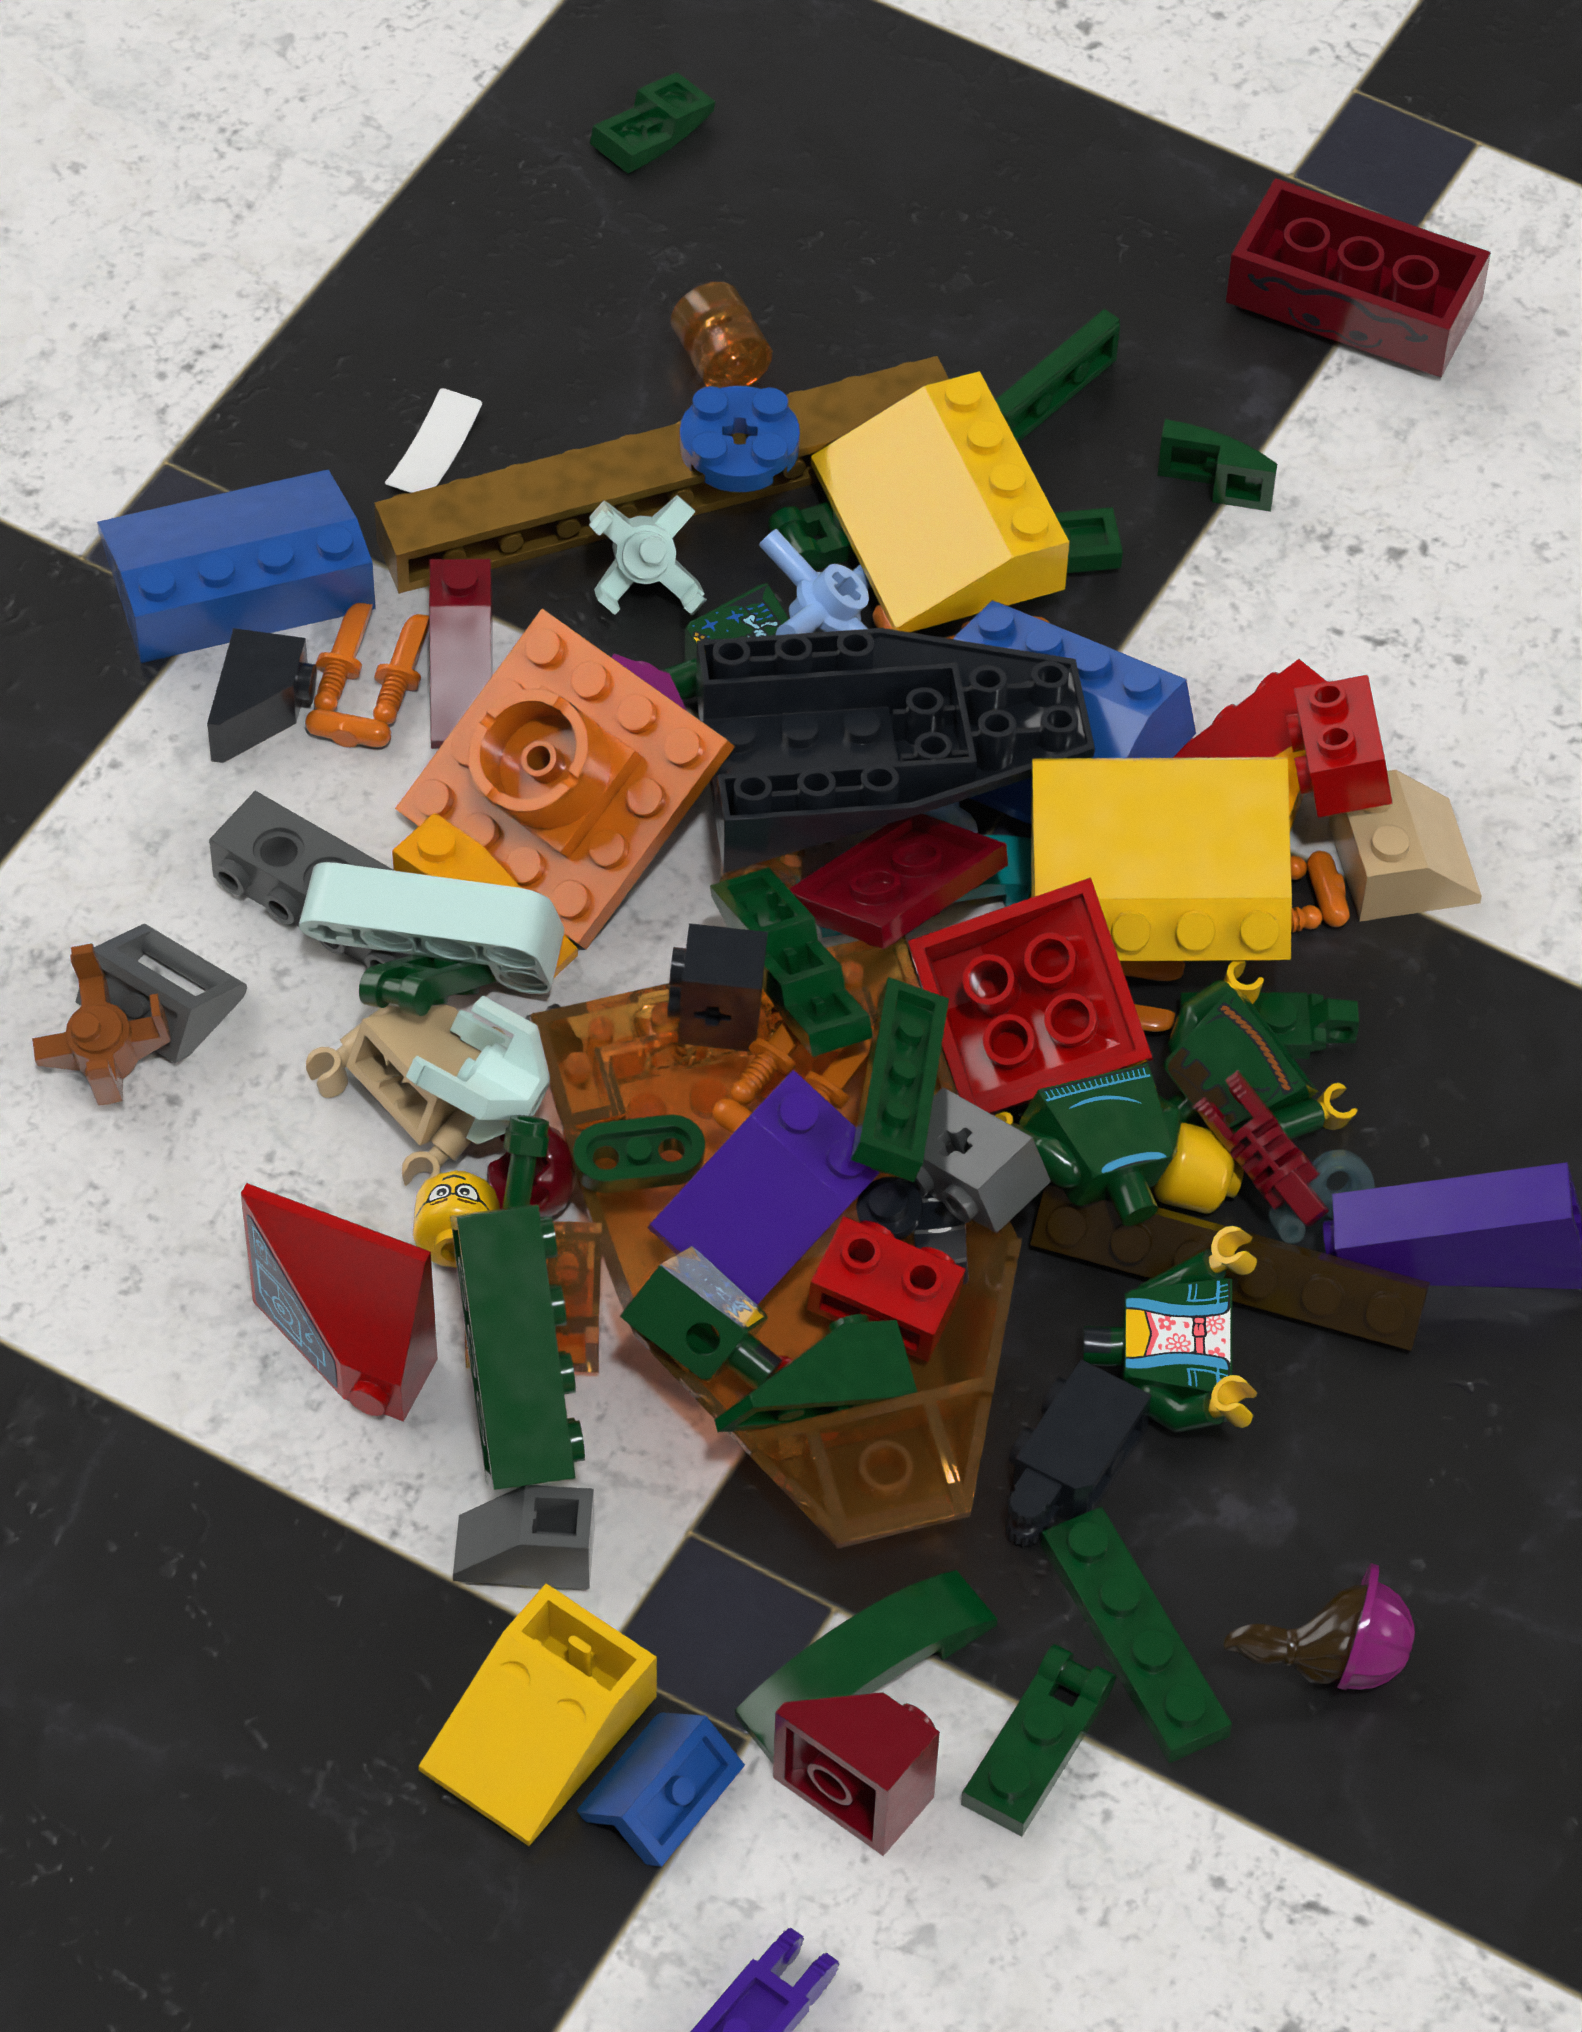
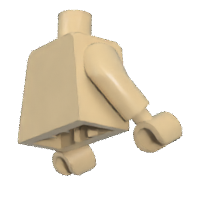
(380, 1057)

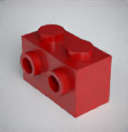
(1341, 746)
(887, 1280)

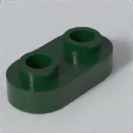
(637, 1151)

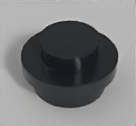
(892, 1205)

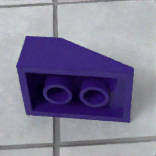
(768, 1189)

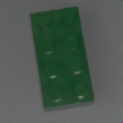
(514, 1346)

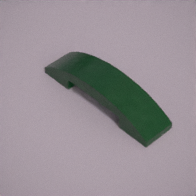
(871, 1649)

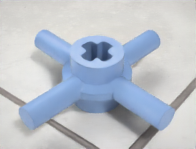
(824, 599)

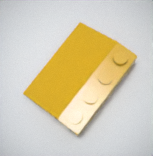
(943, 507)
(1177, 849)

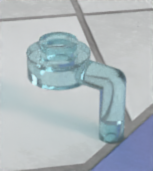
(1359, 1178)

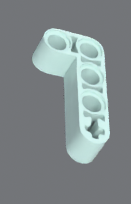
(437, 918)

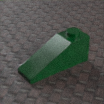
(842, 1370)

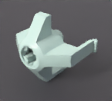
(645, 553)
(504, 1079)

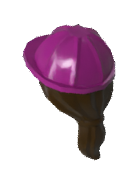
(1353, 1640)

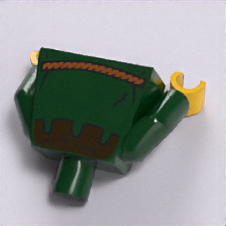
(1226, 1033)

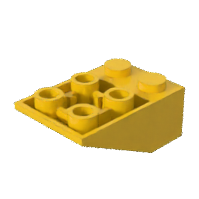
(541, 1714)

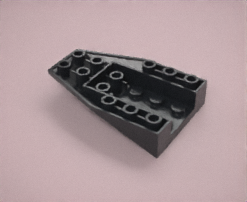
(872, 730)

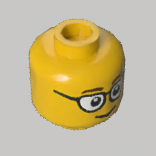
(439, 1199)

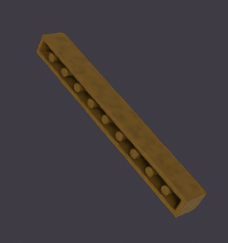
(549, 501)

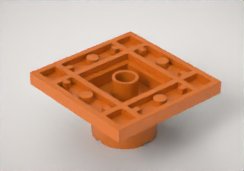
(569, 773)

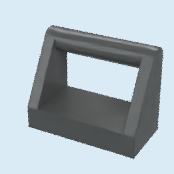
(188, 1016)

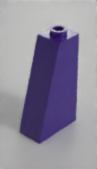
(1467, 1229)

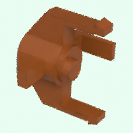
(98, 1034)

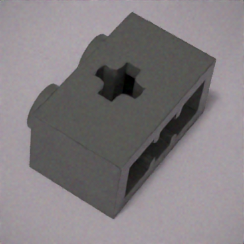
(978, 1163)

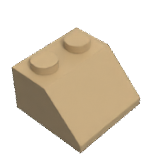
(1404, 854)

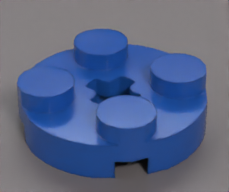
(744, 410)

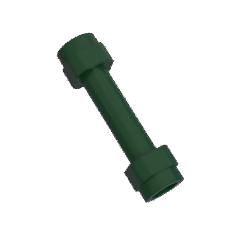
(525, 1140)

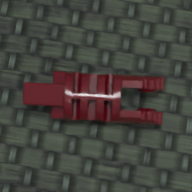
(1266, 1153)

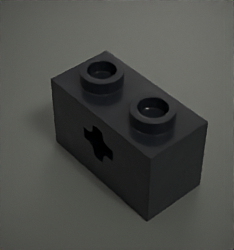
(718, 986)

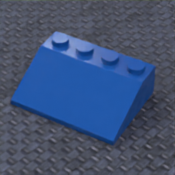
(238, 561)
(1129, 703)

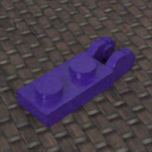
(762, 2000)

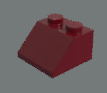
(858, 1762)

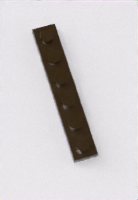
(1285, 1278)

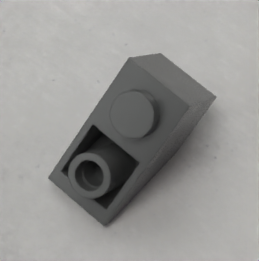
(528, 1538)

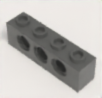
(271, 859)

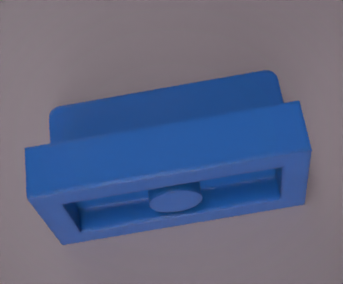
(663, 1784)

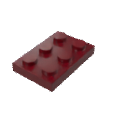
(899, 878)

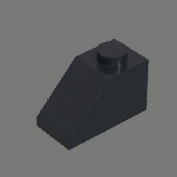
(258, 691)

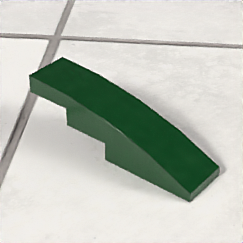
(798, 970)

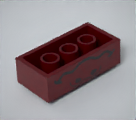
(1357, 277)

